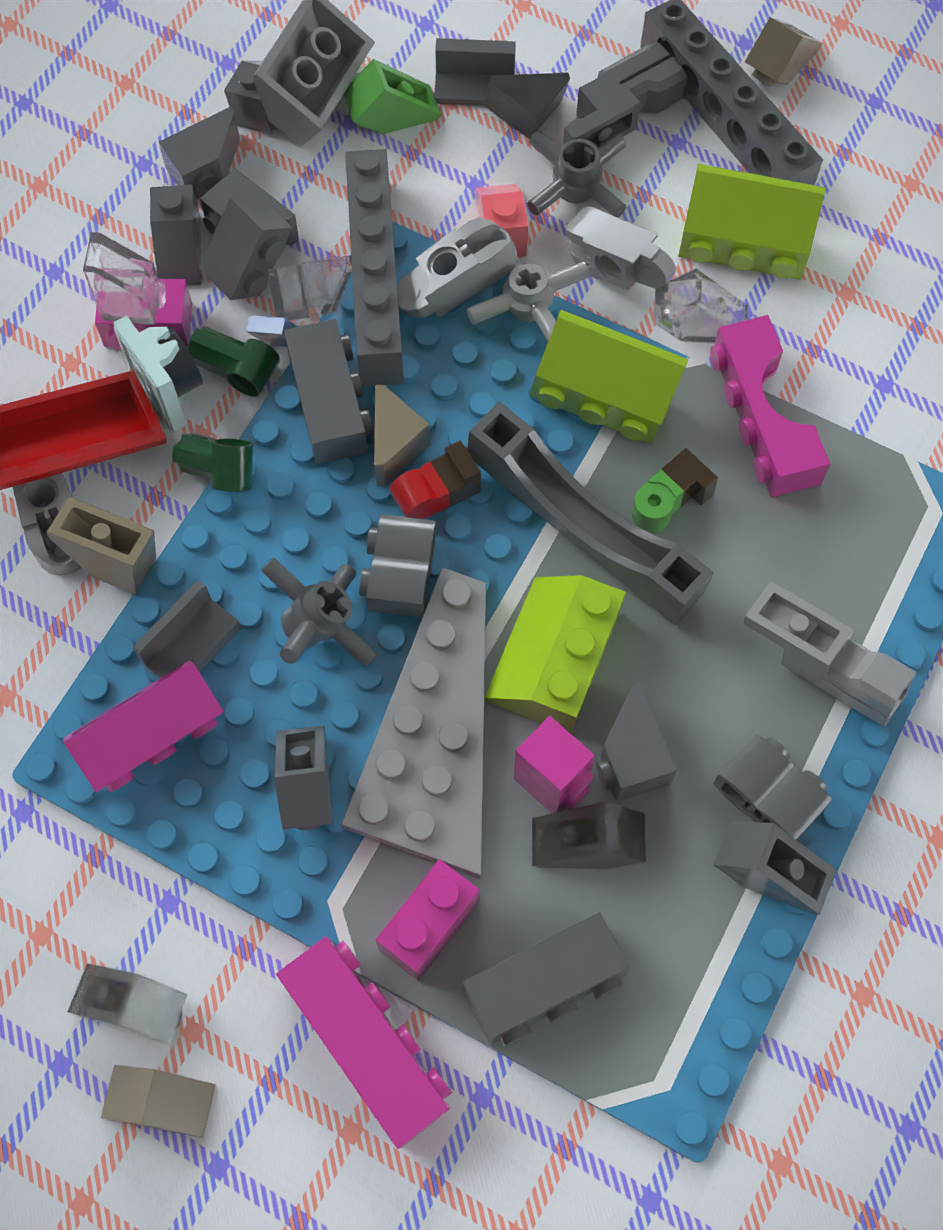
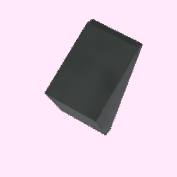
(526, 99)

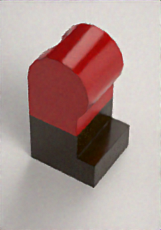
(437, 483)

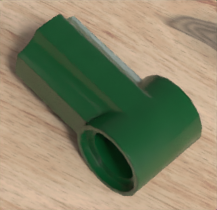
(243, 364)
(222, 461)

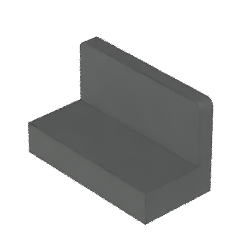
(466, 67)
(187, 632)

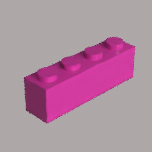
(364, 1041)

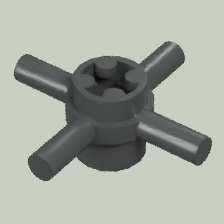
(577, 173)
(317, 613)

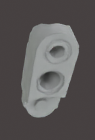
(618, 250)
(473, 254)
(37, 520)

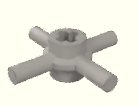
(529, 295)

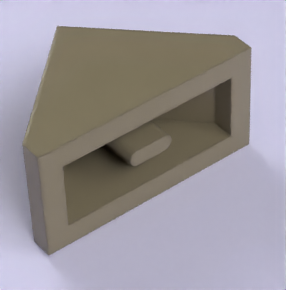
(398, 435)
(158, 1100)

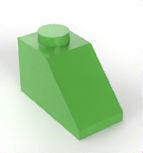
(389, 99)

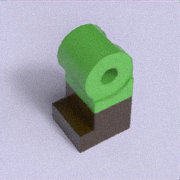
(670, 489)

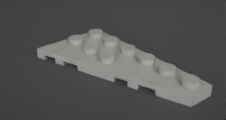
(427, 758)

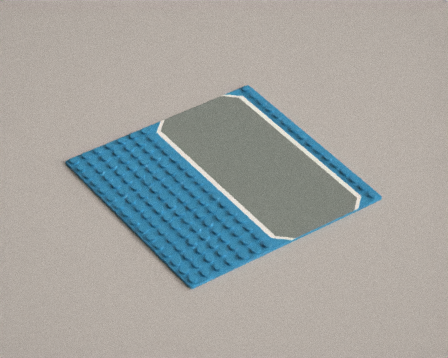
(696, 942)

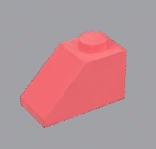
(507, 209)

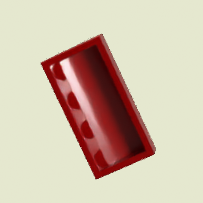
(75, 428)

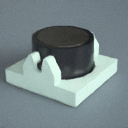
(161, 366)

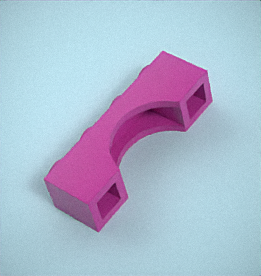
(785, 452)

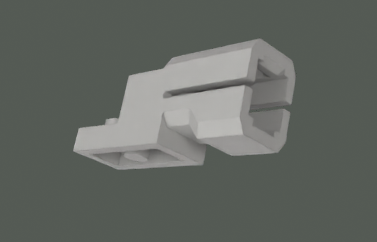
(826, 655)

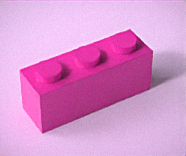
(144, 727)

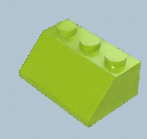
(751, 221)
(607, 377)
(555, 648)

